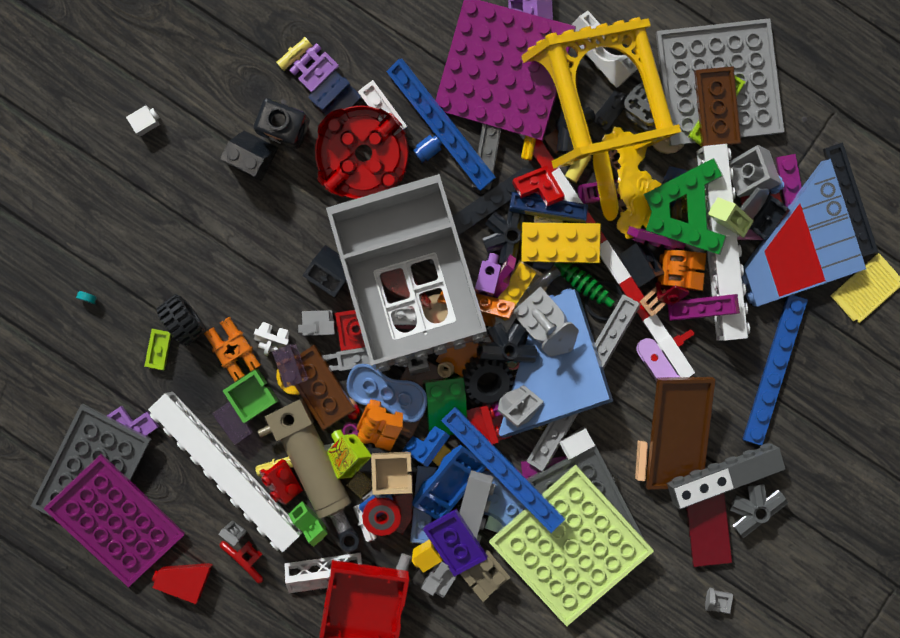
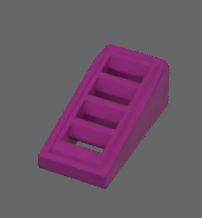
(583, 195)

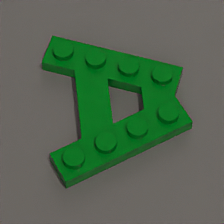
(693, 185)

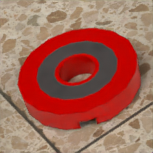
(377, 526)

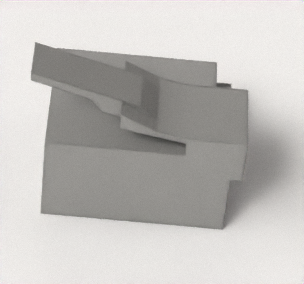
(317, 323)
(438, 580)

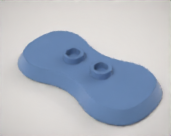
(394, 395)
(503, 504)

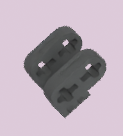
(639, 109)

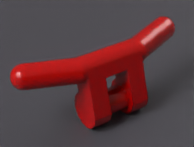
(242, 561)

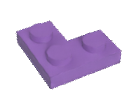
(143, 424)

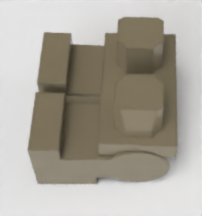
(485, 576)

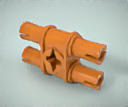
(221, 348)

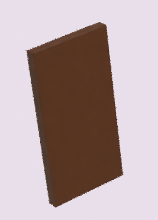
(679, 428)

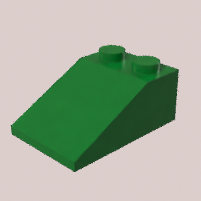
(442, 397)

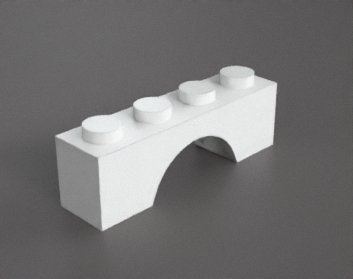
(615, 67)

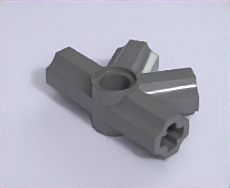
(756, 501)

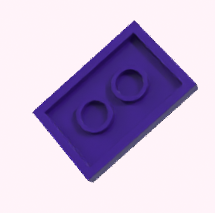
(455, 542)

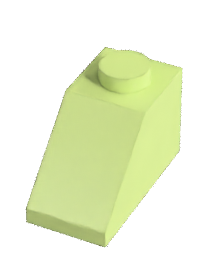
(730, 216)

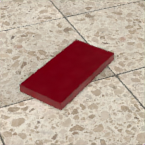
(709, 532)

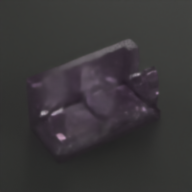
(231, 423)

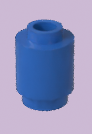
(427, 148)

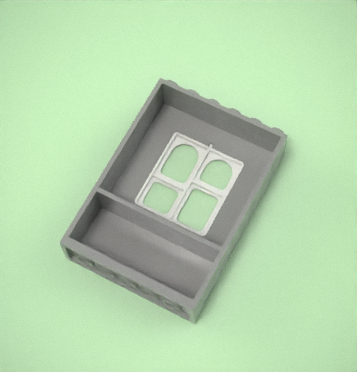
(392, 233)

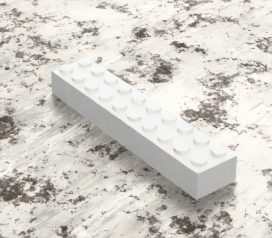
(724, 268)
(225, 470)

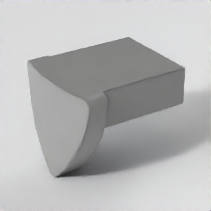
(718, 601)

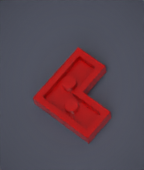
(539, 181)

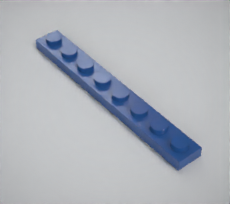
(441, 124)
(775, 369)
(503, 469)

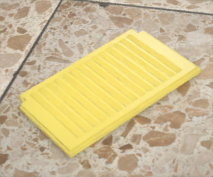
(867, 289)

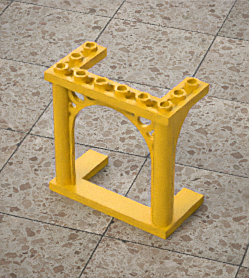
(553, 56)

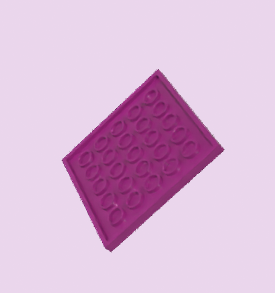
(487, 74)

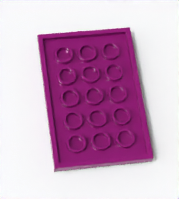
(114, 520)

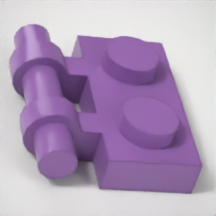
(317, 71)

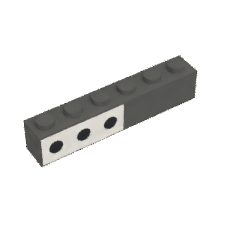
(725, 475)

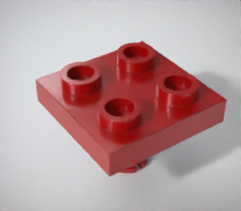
(349, 330)

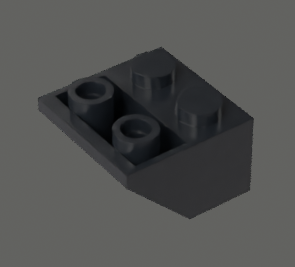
(327, 271)

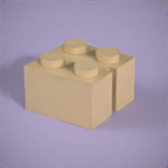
(391, 473)

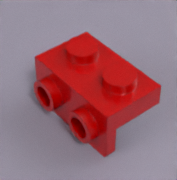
(281, 482)

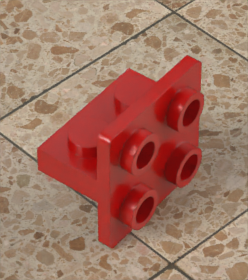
(486, 422)

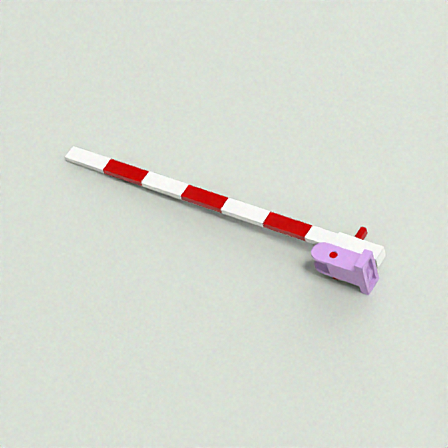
(660, 358)

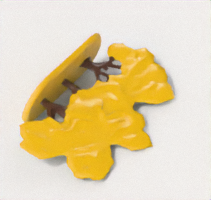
(630, 185)

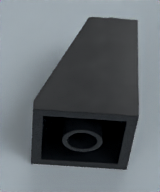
(249, 154)

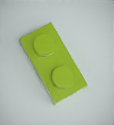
(158, 349)

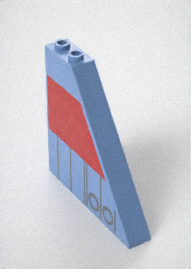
(809, 244)

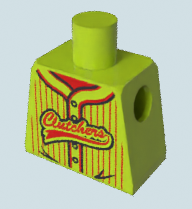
(347, 454)

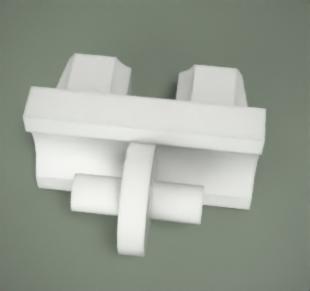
(269, 341)

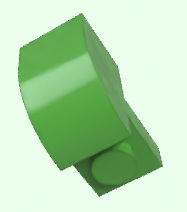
(309, 523)

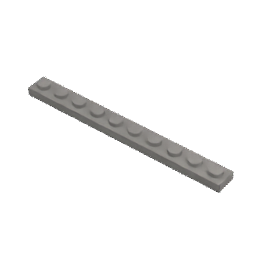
(605, 346)

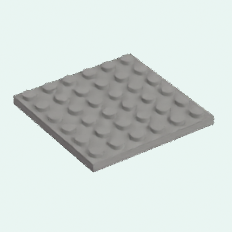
(736, 44)

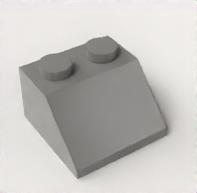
(753, 171)

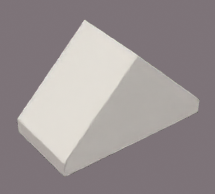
(577, 443)

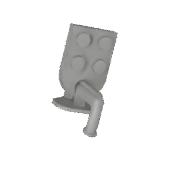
(541, 317)

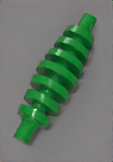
(584, 283)

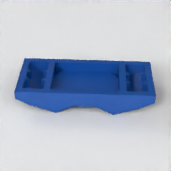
(448, 483)

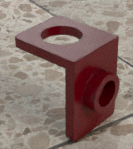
(671, 295)

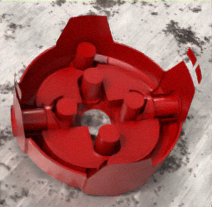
(336, 146)

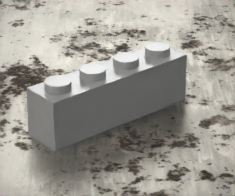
(475, 501)

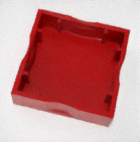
(363, 601)

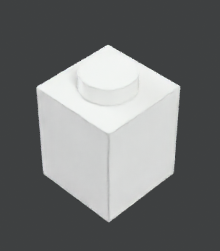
(143, 120)

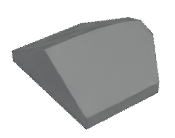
(519, 405)

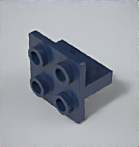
(334, 94)

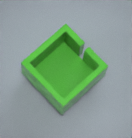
(250, 395)

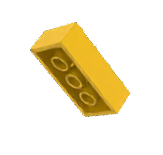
(561, 242)

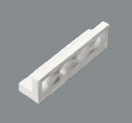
(310, 581)

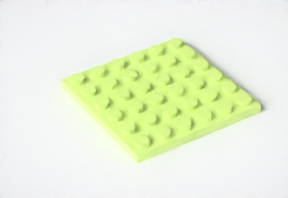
(581, 555)

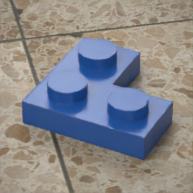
(426, 450)

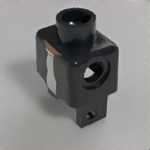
(290, 133)

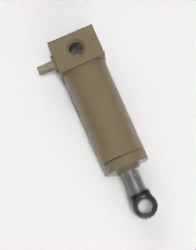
(312, 466)

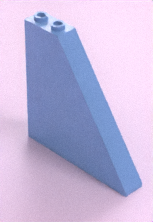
(563, 381)

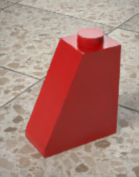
(182, 580)

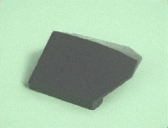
(755, 202)

